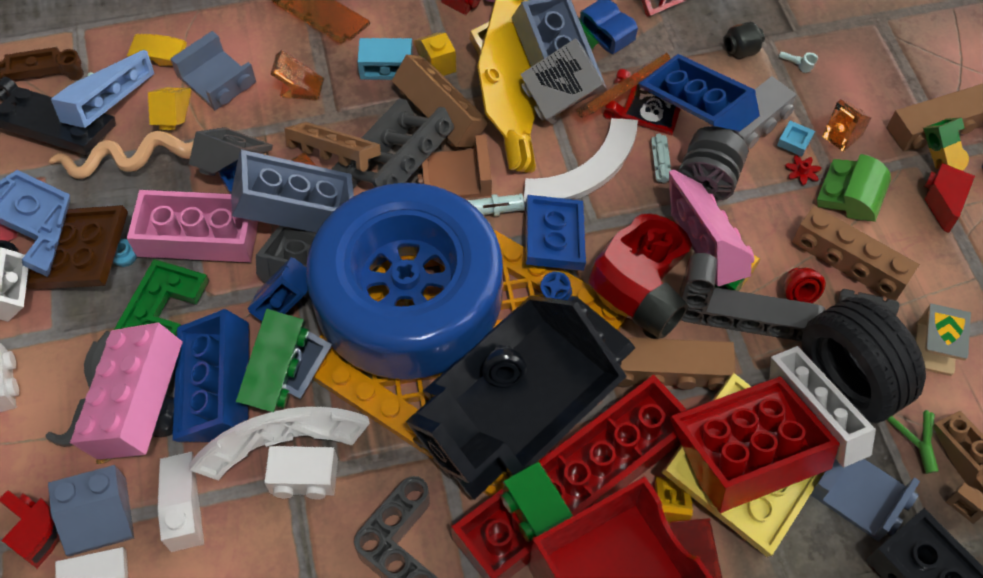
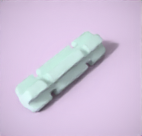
(661, 157)

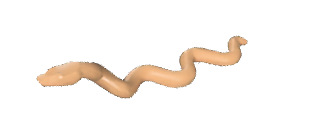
(131, 164)

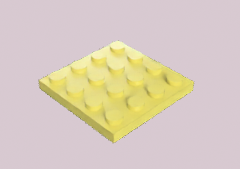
(758, 521)

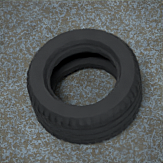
(866, 356)

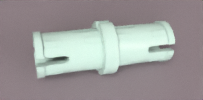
(515, 203)

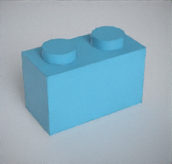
(382, 57)

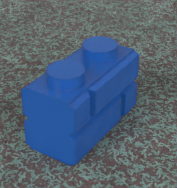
(281, 290)

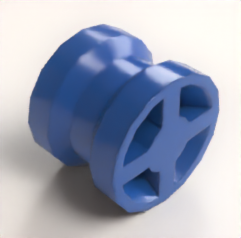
(556, 281)

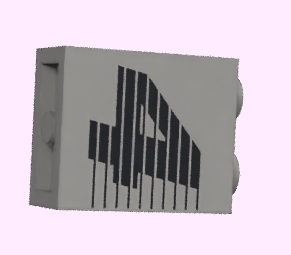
(561, 80)

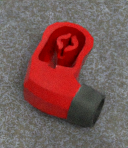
(632, 269)

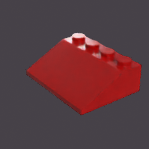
(754, 443)

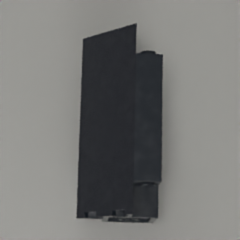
(494, 430)

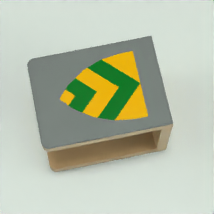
(943, 337)

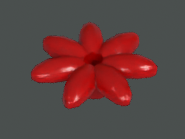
(803, 169)

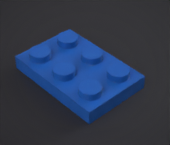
(555, 232)

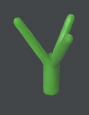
(924, 446)

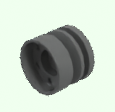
(715, 160)

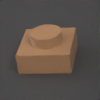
(967, 502)

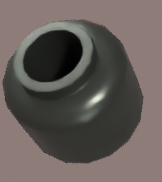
(744, 40)

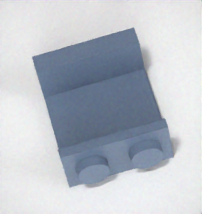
(212, 71)
(866, 496)

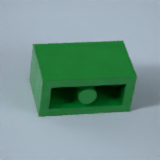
(534, 501)

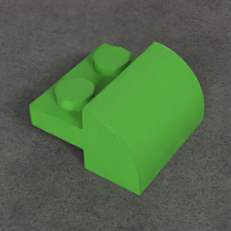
(855, 187)

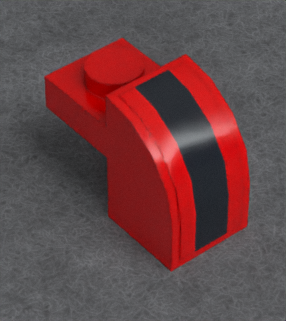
(35, 533)

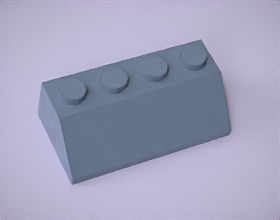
(547, 27)
(287, 191)

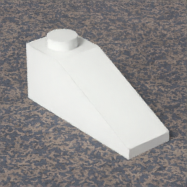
(179, 504)

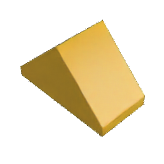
(675, 501)

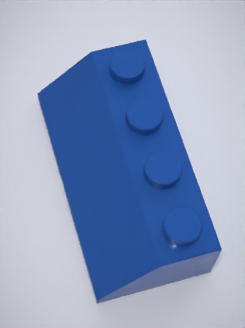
(704, 93)
(210, 376)

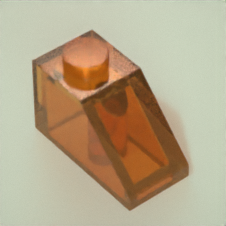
(846, 125)

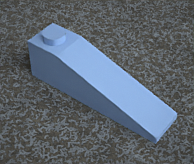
(95, 94)

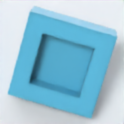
(795, 138)

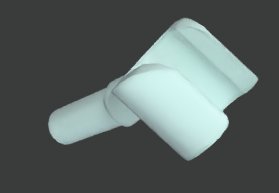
(805, 64)

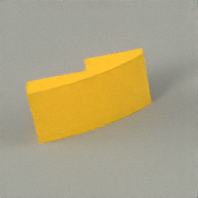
(159, 47)

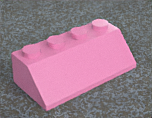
(709, 228)

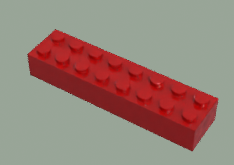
(584, 471)

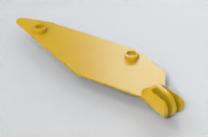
(500, 81)

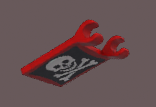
(645, 107)

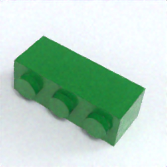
(273, 361)

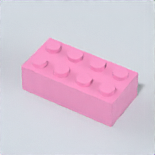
(190, 227)
(127, 392)

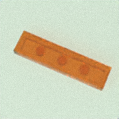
(621, 86)

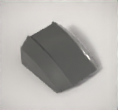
(280, 247)

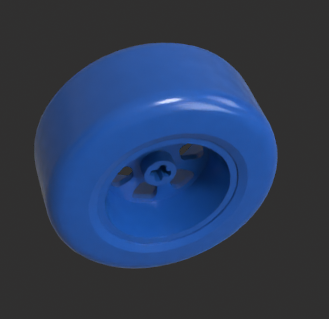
(381, 228)

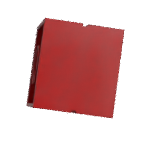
(616, 539)

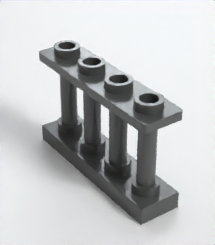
(415, 150)

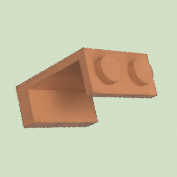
(460, 171)

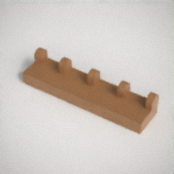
(330, 142)

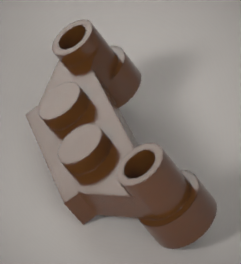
(41, 63)

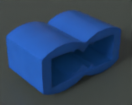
(609, 25)

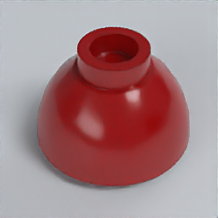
(804, 285)

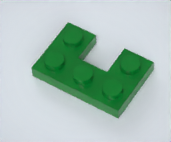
(158, 284)

